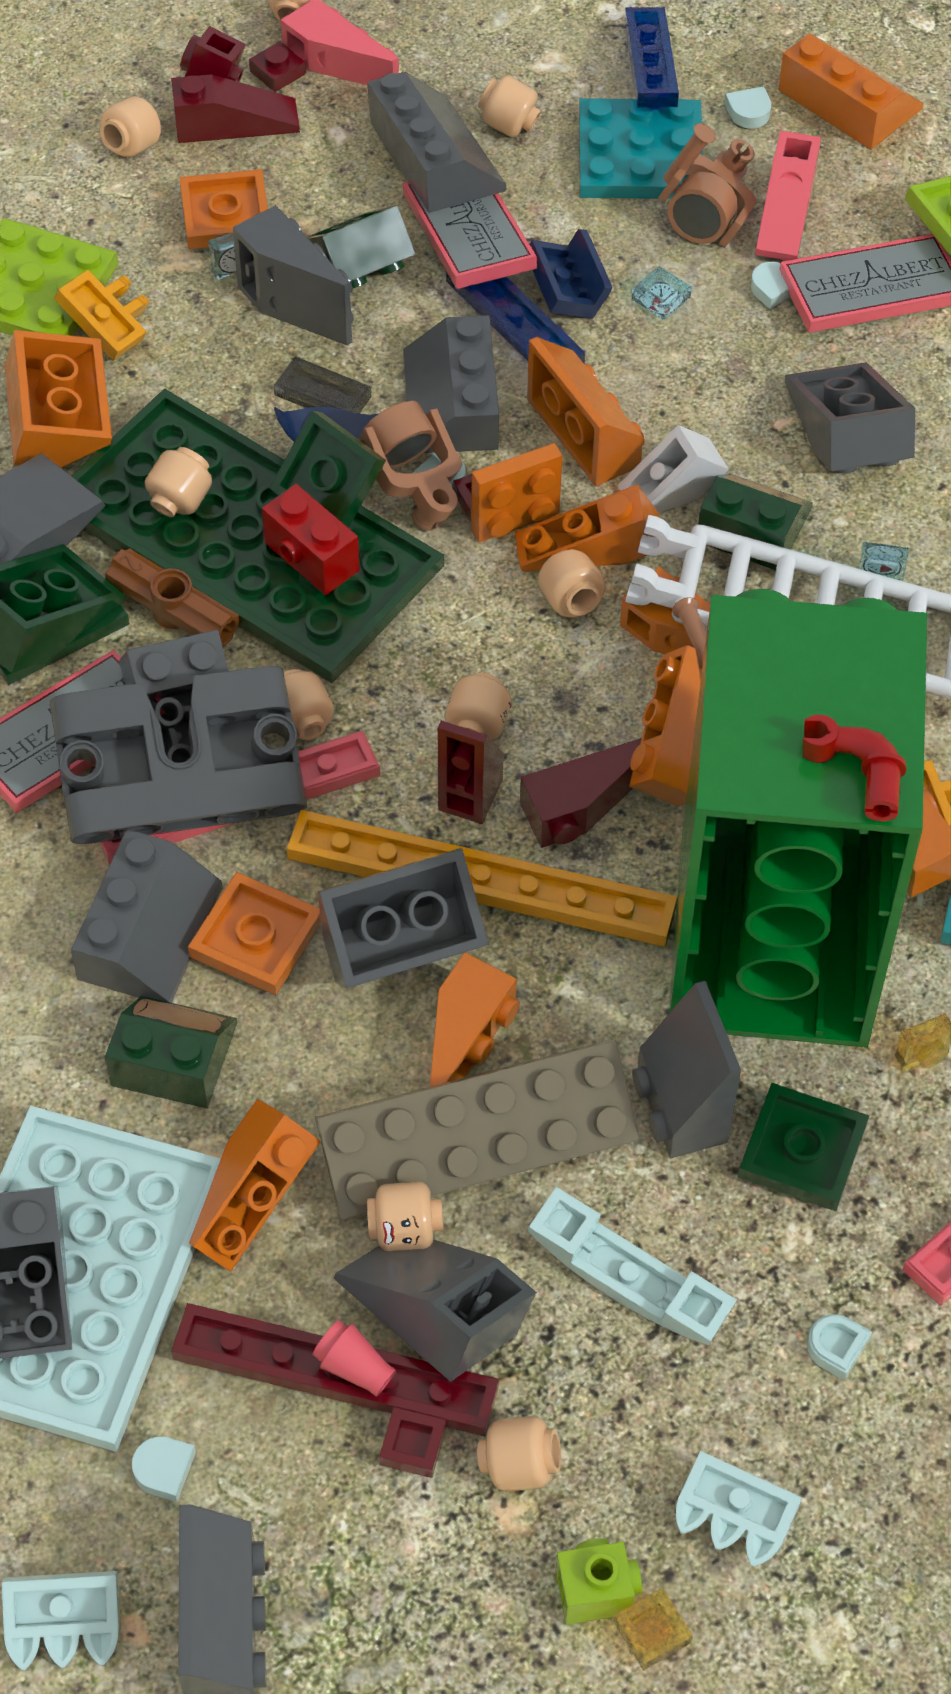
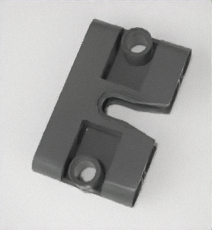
(142, 790)

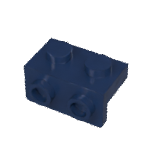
(571, 276)

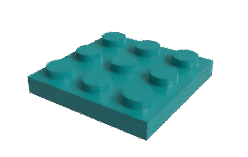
(631, 147)

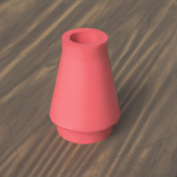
(353, 1358)

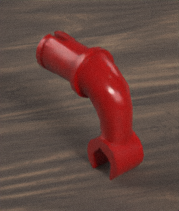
(878, 756)

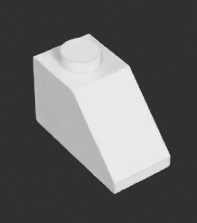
(677, 470)

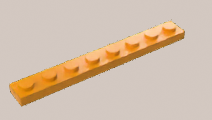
(495, 878)

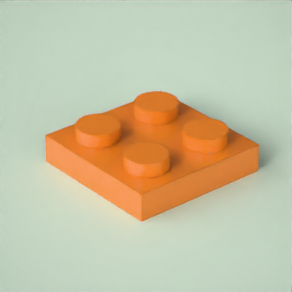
(219, 203)
(516, 492)
(255, 933)

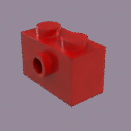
(310, 539)

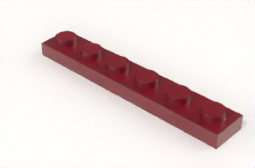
(286, 1360)

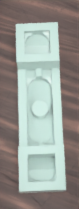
(627, 1272)

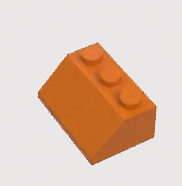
(844, 91)
(56, 397)
(581, 412)

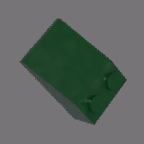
(49, 604)

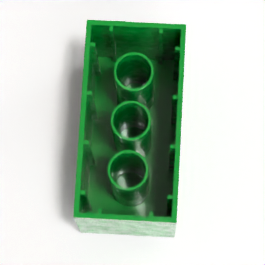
(780, 871)

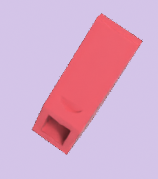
(335, 45)
(788, 195)

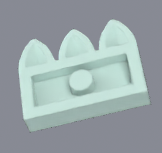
(736, 1507)
(59, 1611)

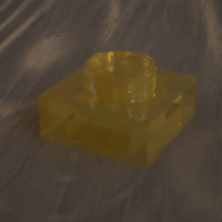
(924, 1043)
(653, 1629)

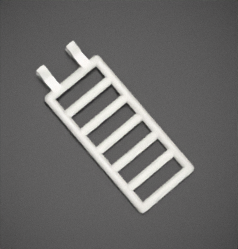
(692, 548)

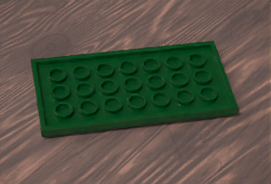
(225, 543)

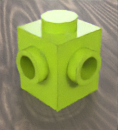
(596, 1580)

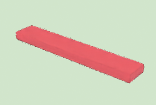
(323, 770)

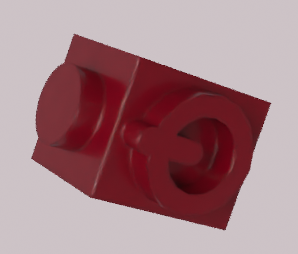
(213, 54)

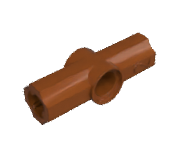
(170, 596)

